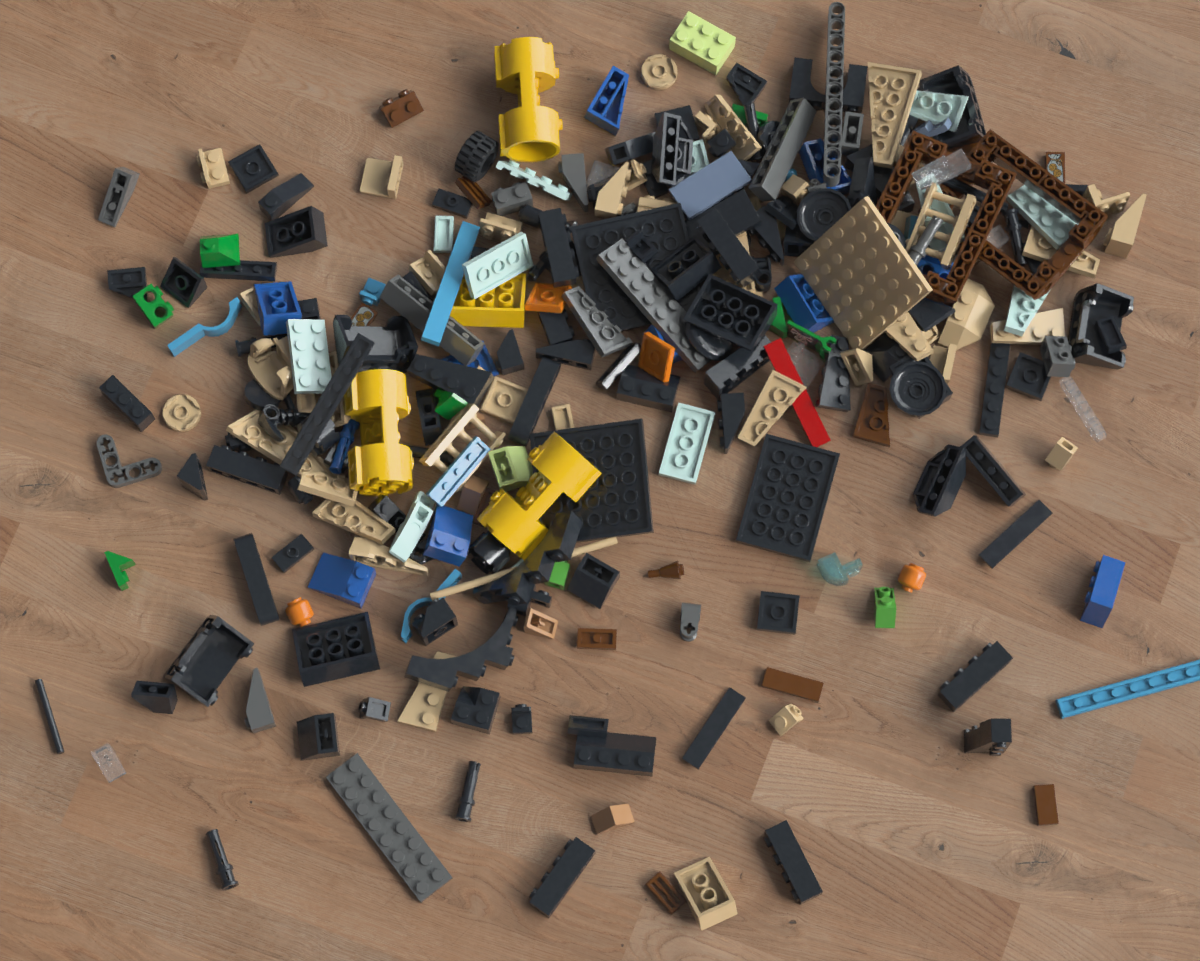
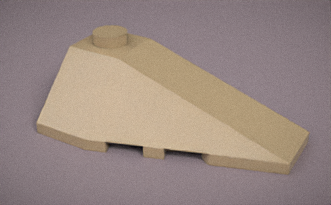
(378, 556)

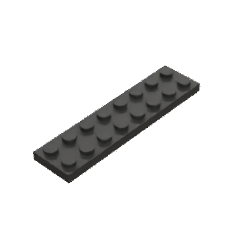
(651, 299)
(389, 827)

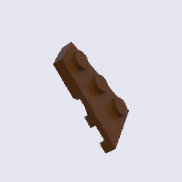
(873, 416)

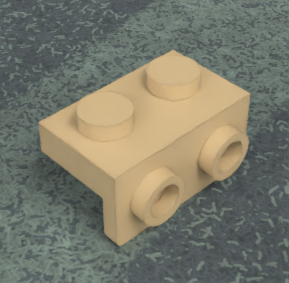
(428, 272)

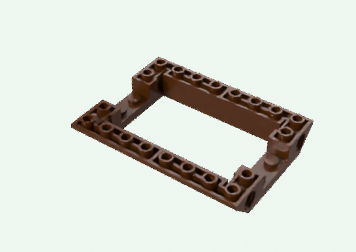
(986, 175)
(1058, 194)

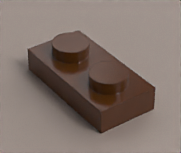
(596, 639)

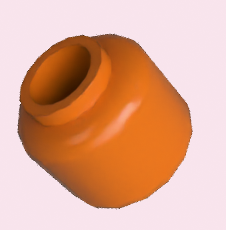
(911, 577)
(299, 612)

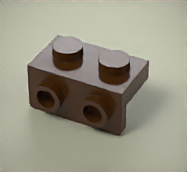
(401, 108)

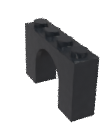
(852, 94)

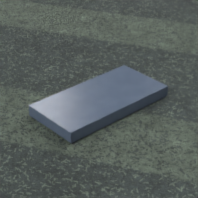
(710, 185)

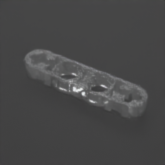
(1083, 408)

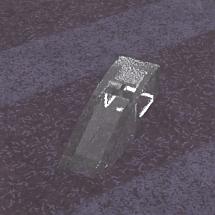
(942, 169)

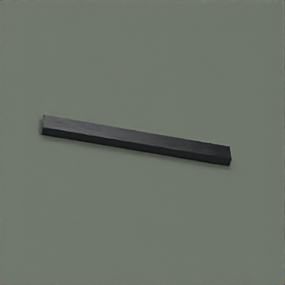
(327, 404)

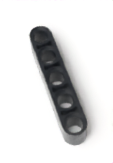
(534, 401)
(256, 579)

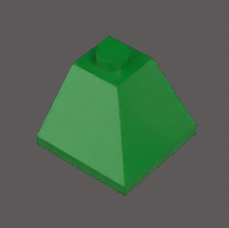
(220, 250)

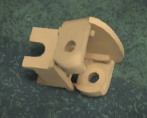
(271, 368)

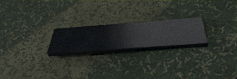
(1015, 534)
(714, 728)

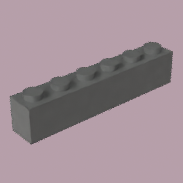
(782, 150)
(417, 308)

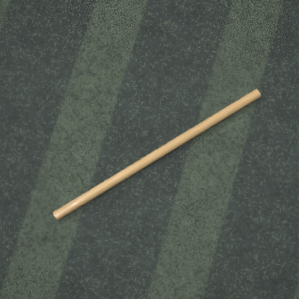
(489, 578)

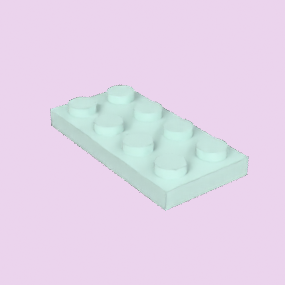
(1042, 216)
(497, 265)
(308, 355)
(686, 443)

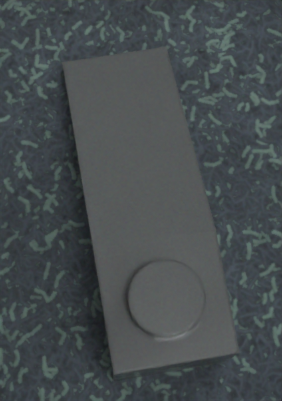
(574, 176)
(118, 195)
(258, 708)

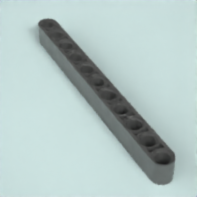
(834, 101)

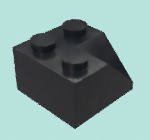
(436, 621)
(476, 709)

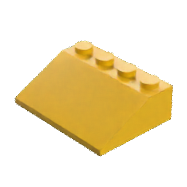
(497, 308)

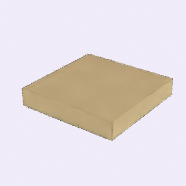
(503, 400)

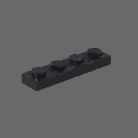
(245, 271)

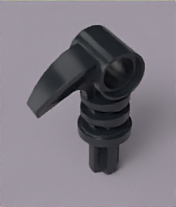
(272, 416)

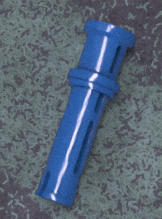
(346, 438)

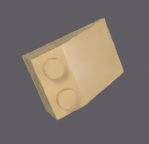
(1122, 235)
(706, 893)

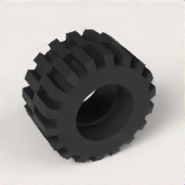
(476, 156)

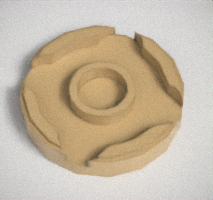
(659, 72)
(181, 413)

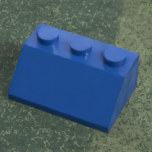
(803, 303)

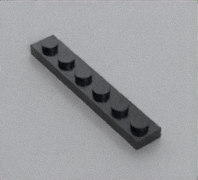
(994, 389)

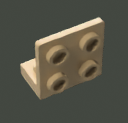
(382, 177)
(1110, 205)
(499, 227)

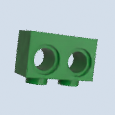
(149, 308)

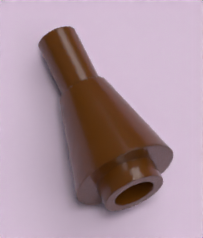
(671, 570)

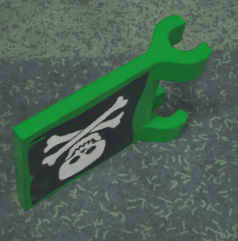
(809, 338)

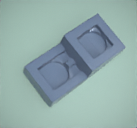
(929, 130)

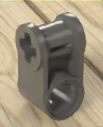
(689, 619)

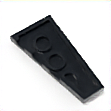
(836, 380)

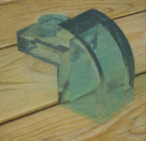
(834, 572)

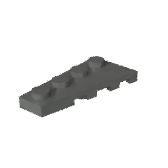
(598, 328)

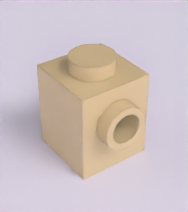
(1061, 454)

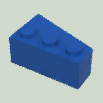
(608, 103)
(812, 158)
(1103, 591)

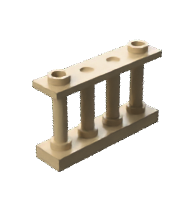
(959, 223)
(456, 429)

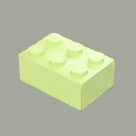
(702, 43)

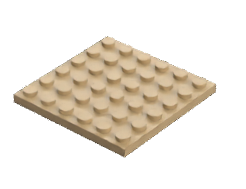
(862, 274)

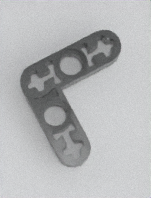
(117, 468)

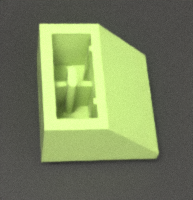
(511, 467)

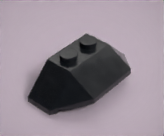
(671, 150)
(940, 481)

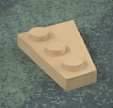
(328, 487)

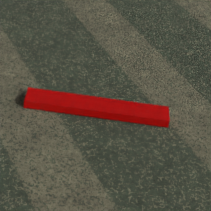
(802, 405)

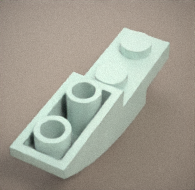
(412, 527)

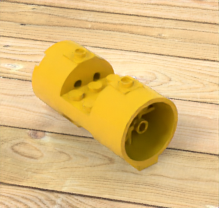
(529, 130)
(381, 464)
(516, 520)

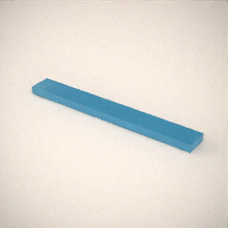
(450, 284)
(1128, 689)

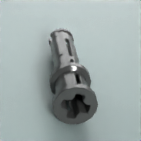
(918, 250)

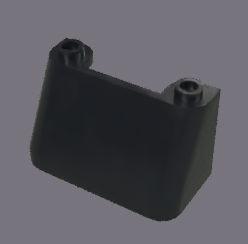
(957, 82)
(1091, 305)
(393, 344)
(208, 659)

